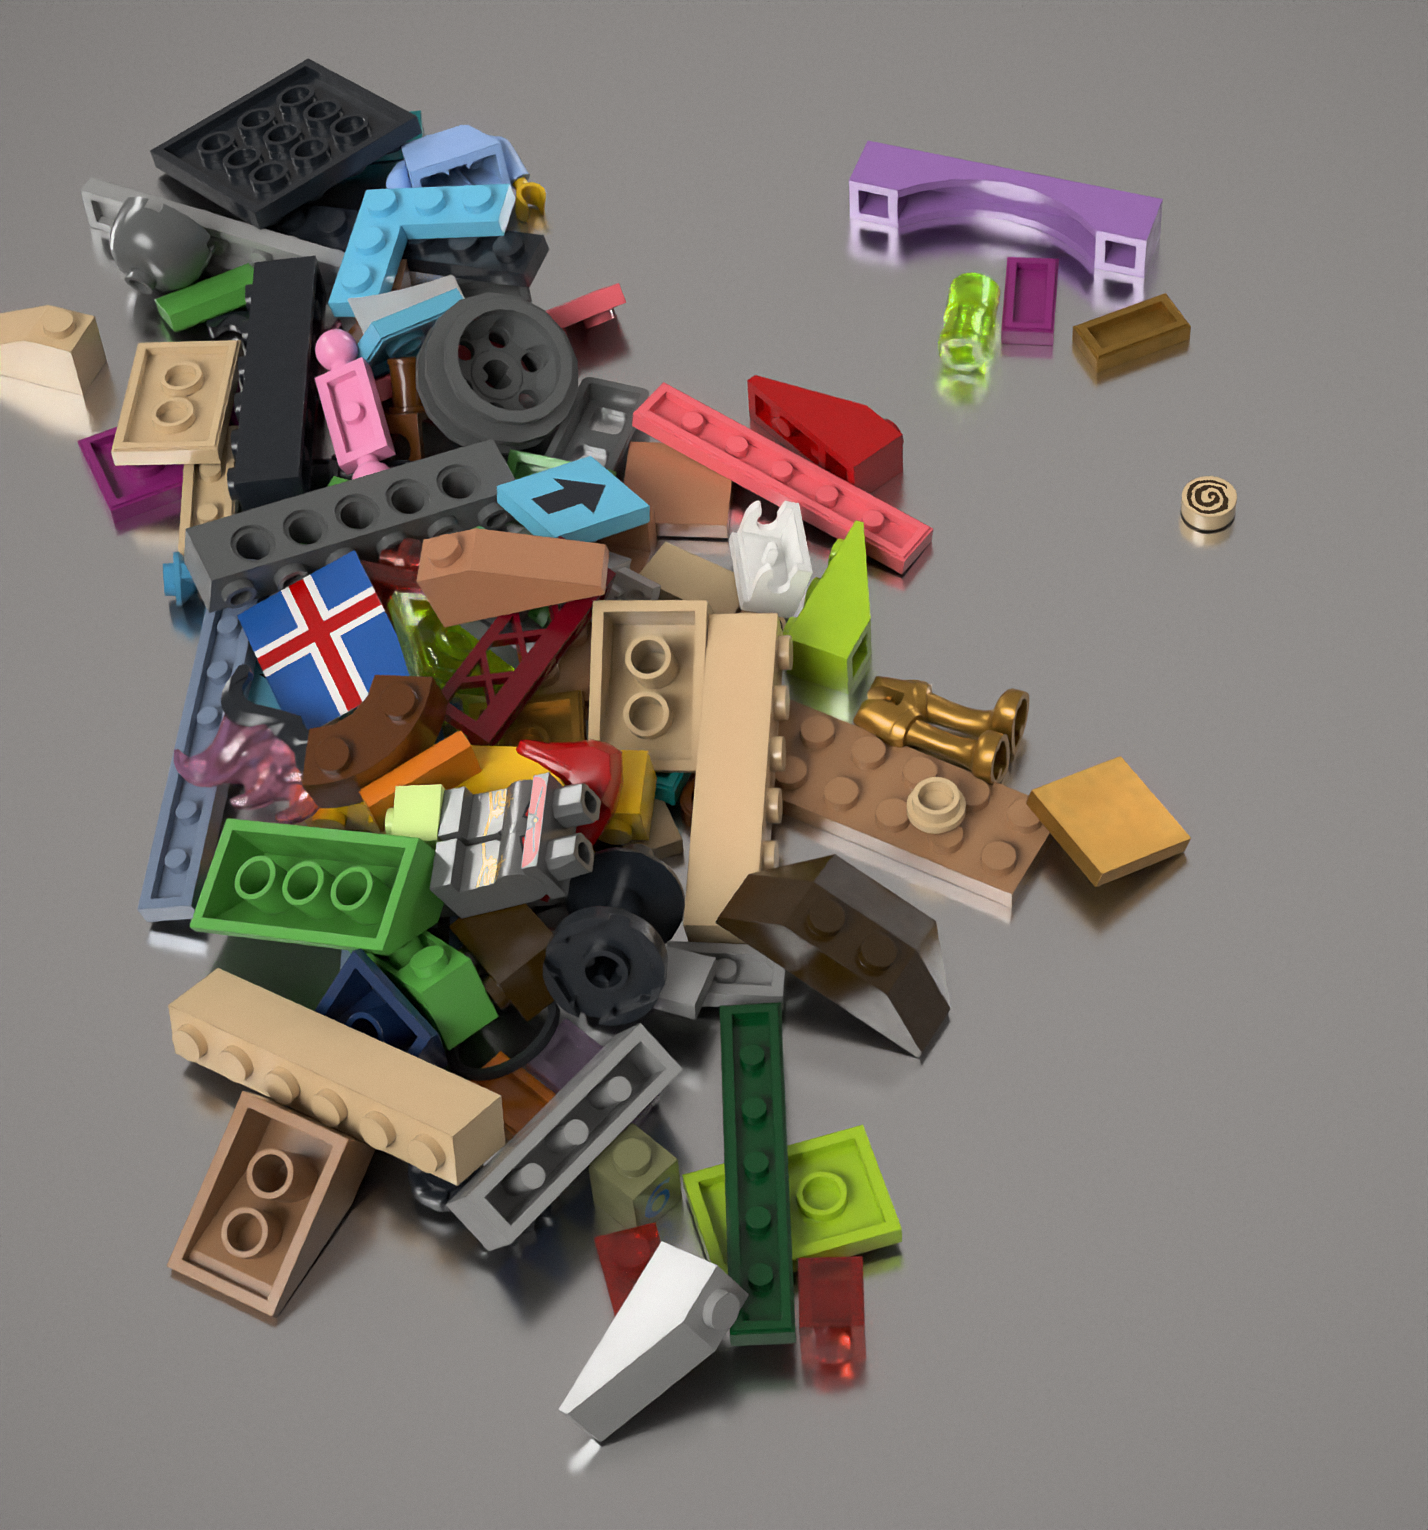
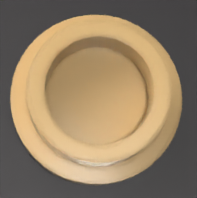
(936, 805)

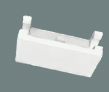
(771, 561)

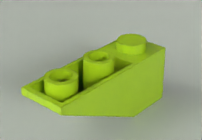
(835, 624)

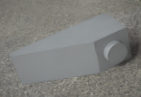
(656, 1338)

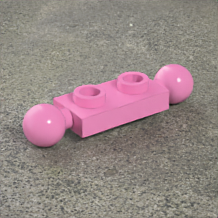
(352, 406)

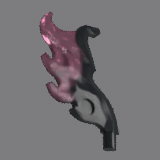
(255, 749)

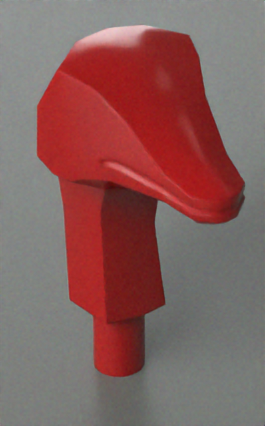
(582, 762)

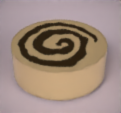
(1208, 502)

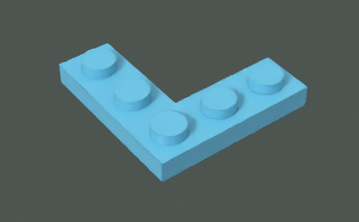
(400, 214)

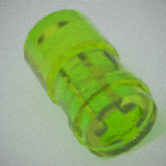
(968, 321)

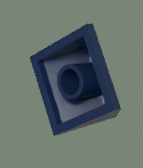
(373, 1005)

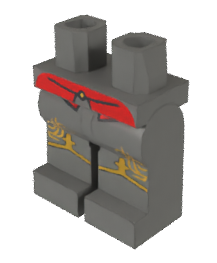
(512, 844)

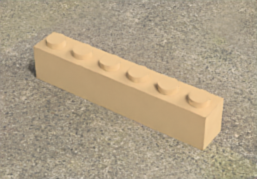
(736, 765)
(338, 1076)

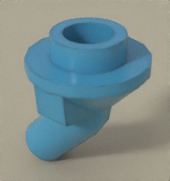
(178, 580)

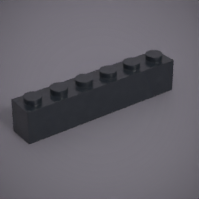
(278, 382)

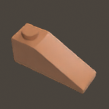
(503, 573)

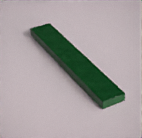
(757, 1172)

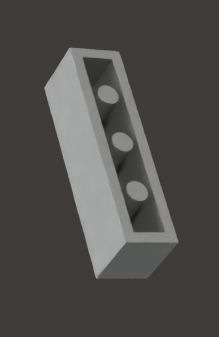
(564, 1137)

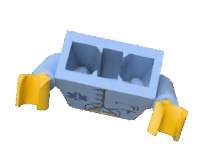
(466, 158)

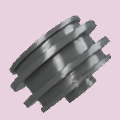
(456, 389)

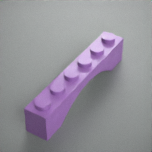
(909, 186)

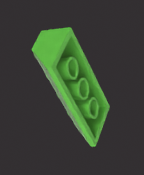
(318, 887)

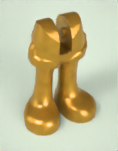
(900, 717)

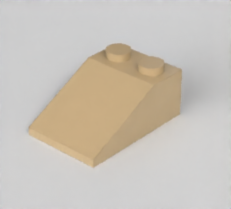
(649, 678)

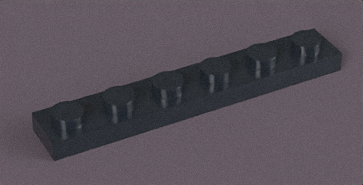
(492, 259)

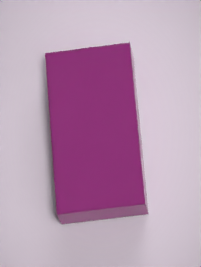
(1030, 301)

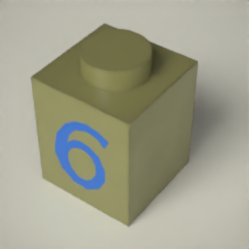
(635, 1179)

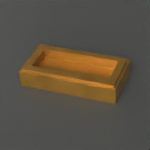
(1131, 332)

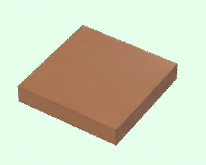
(684, 493)

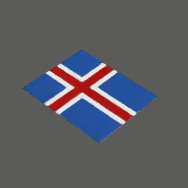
(324, 641)

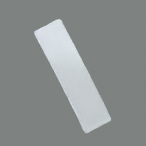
(375, 307)

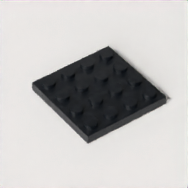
(285, 143)

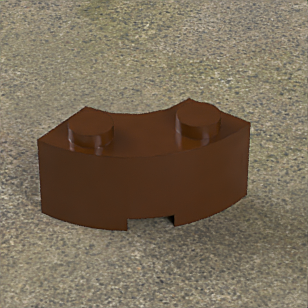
(384, 732)

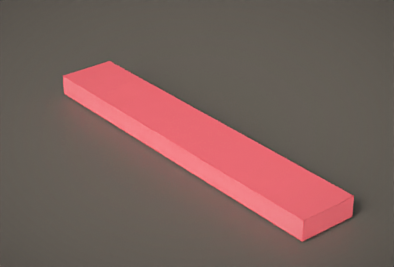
(781, 475)

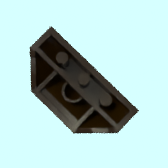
(847, 943)

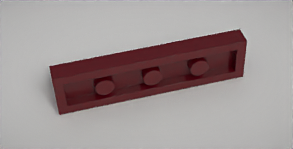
(526, 678)

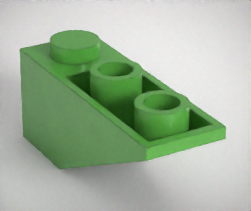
(440, 986)

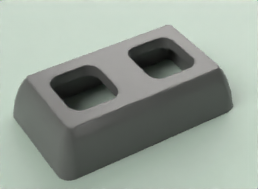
(593, 398)

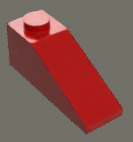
(829, 431)

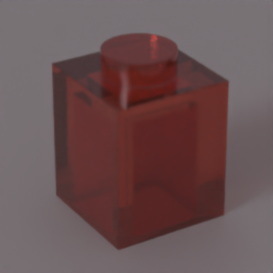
(831, 1308)

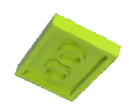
(834, 1200)

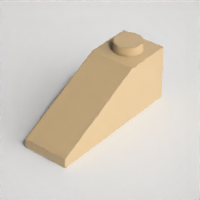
(51, 347)

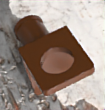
(407, 410)

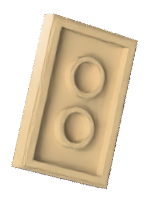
(178, 403)

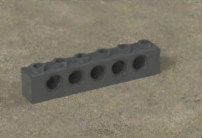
(436, 492)

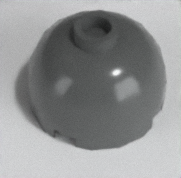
(158, 248)

